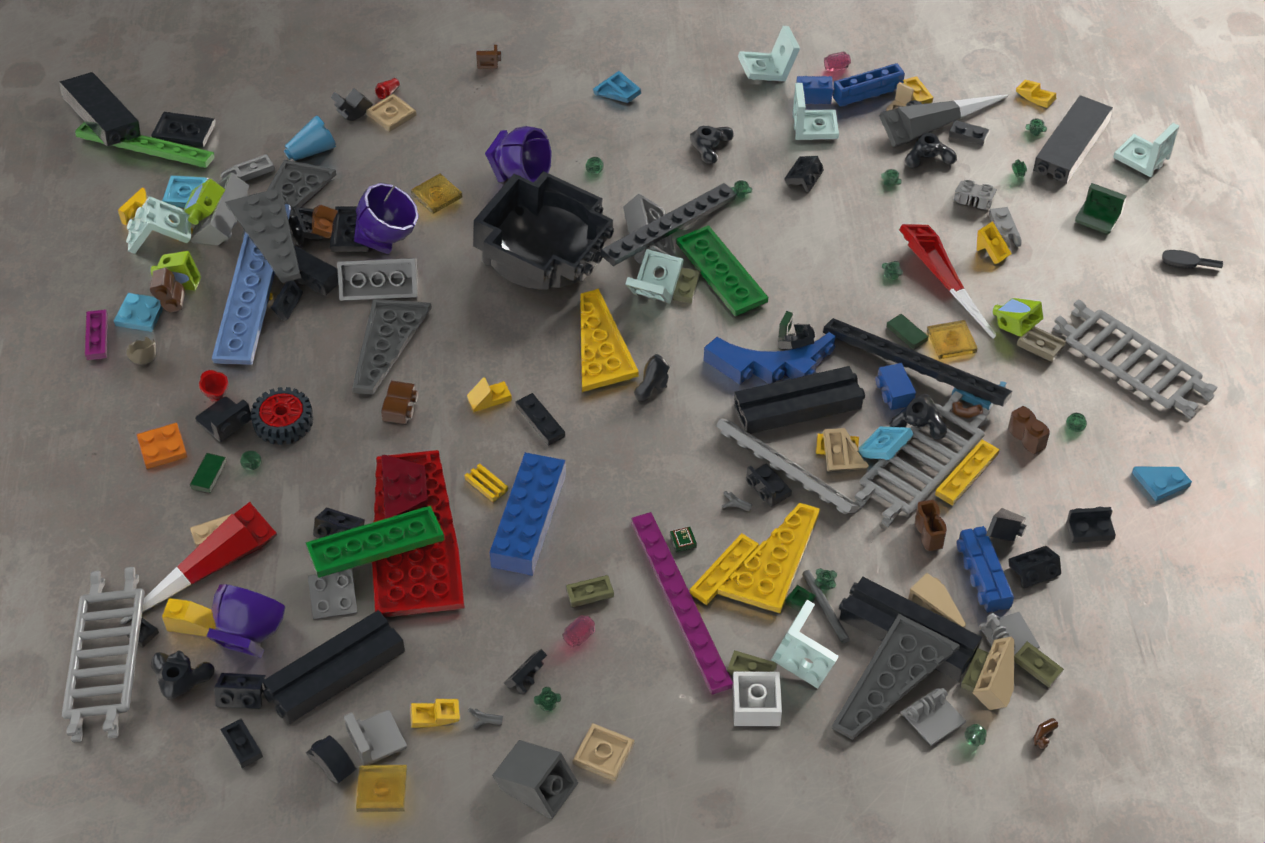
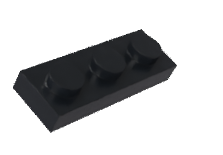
(540, 419)

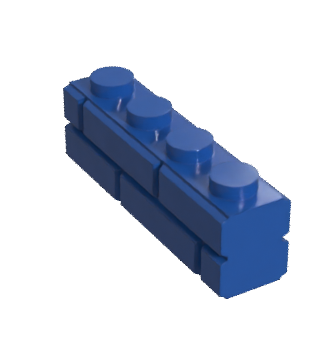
(867, 84)
(985, 569)

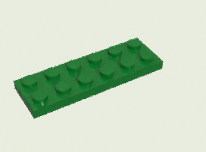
(722, 270)
(374, 541)

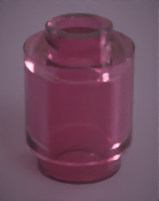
(837, 61)
(578, 631)

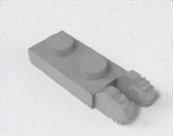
(251, 168)
(1005, 225)

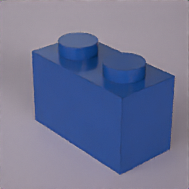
(817, 89)
(895, 386)

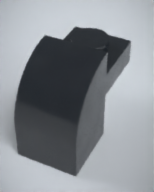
(353, 105)
(332, 759)

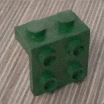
(1101, 208)

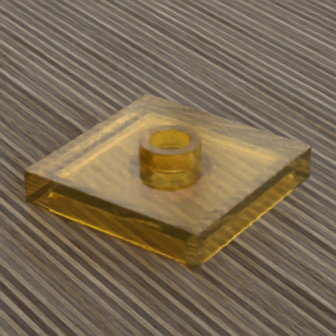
(436, 193)
(952, 339)
(381, 788)

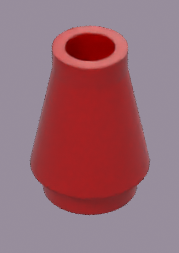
(386, 88)

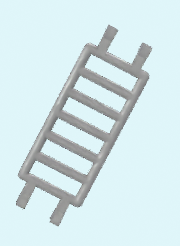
(1176, 399)
(899, 505)
(112, 711)

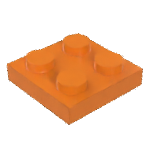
(161, 445)

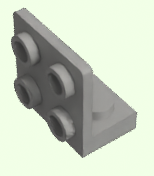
(375, 736)

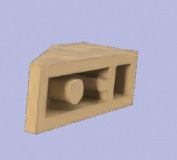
(934, 596)
(997, 676)

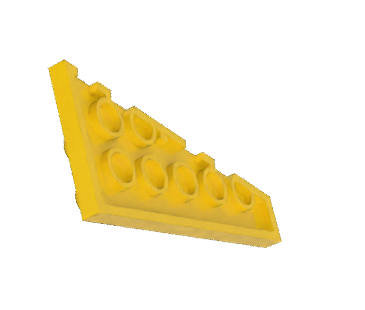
(603, 350)
(773, 565)

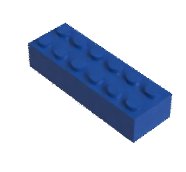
(528, 514)

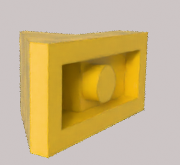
(128, 209)
(990, 239)
(486, 396)

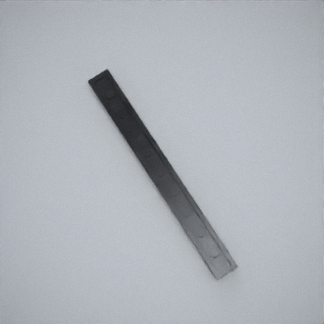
(667, 224)
(916, 361)

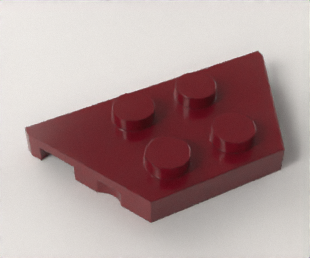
(403, 486)

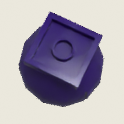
(520, 153)
(387, 221)
(244, 619)

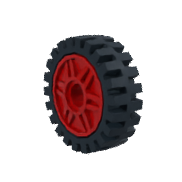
(282, 415)

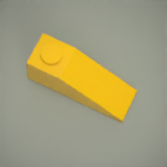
(187, 617)

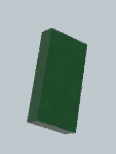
(907, 331)
(208, 473)

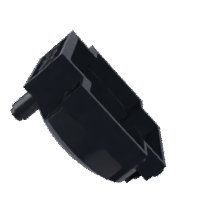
(542, 232)

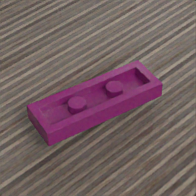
(96, 334)

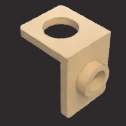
(903, 96)

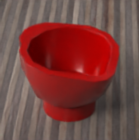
(213, 385)

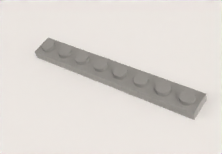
(792, 470)

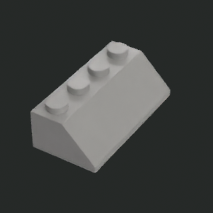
(641, 212)
(218, 225)
(377, 279)

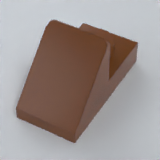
(323, 221)

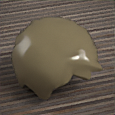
(142, 351)

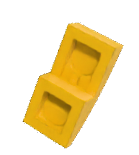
(1032, 91)
(434, 714)

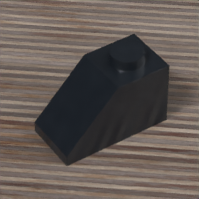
(1006, 525)

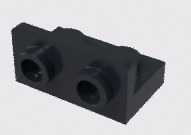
(805, 172)
(301, 224)
(803, 337)
(768, 484)
(333, 521)
(1090, 524)
(1036, 566)
(239, 690)

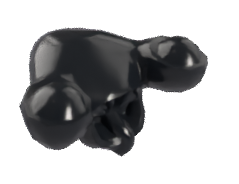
(709, 137)
(929, 146)
(654, 376)
(920, 413)
(176, 674)

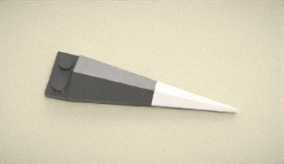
(913, 121)

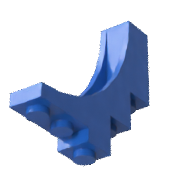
(769, 366)

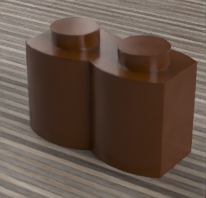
(167, 290)
(399, 402)
(1028, 429)
(930, 525)

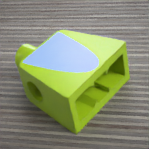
(203, 201)
(182, 267)
(1018, 315)

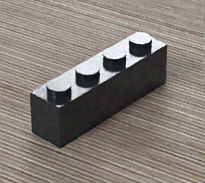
(316, 272)

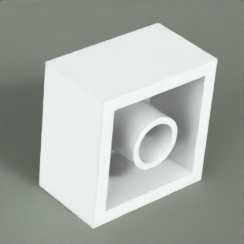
(756, 699)

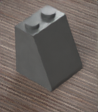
(536, 777)

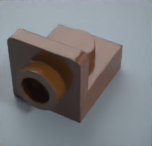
(488, 59)

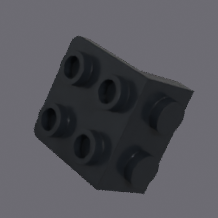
(224, 417)

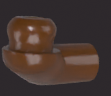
(970, 412)
(1043, 729)

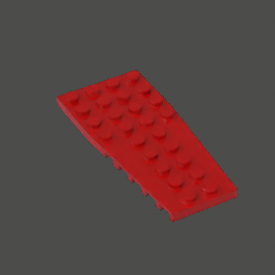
(427, 576)

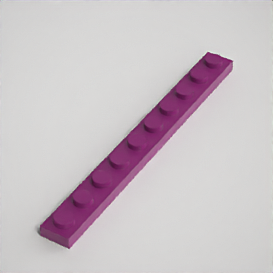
(682, 604)

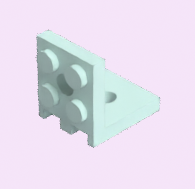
(773, 65)
(806, 120)
(1153, 153)
(155, 216)
(654, 287)
(797, 646)

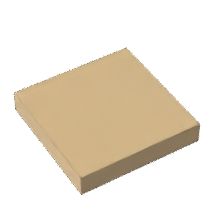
(391, 112)
(603, 752)

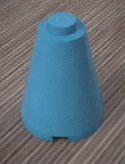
(310, 140)

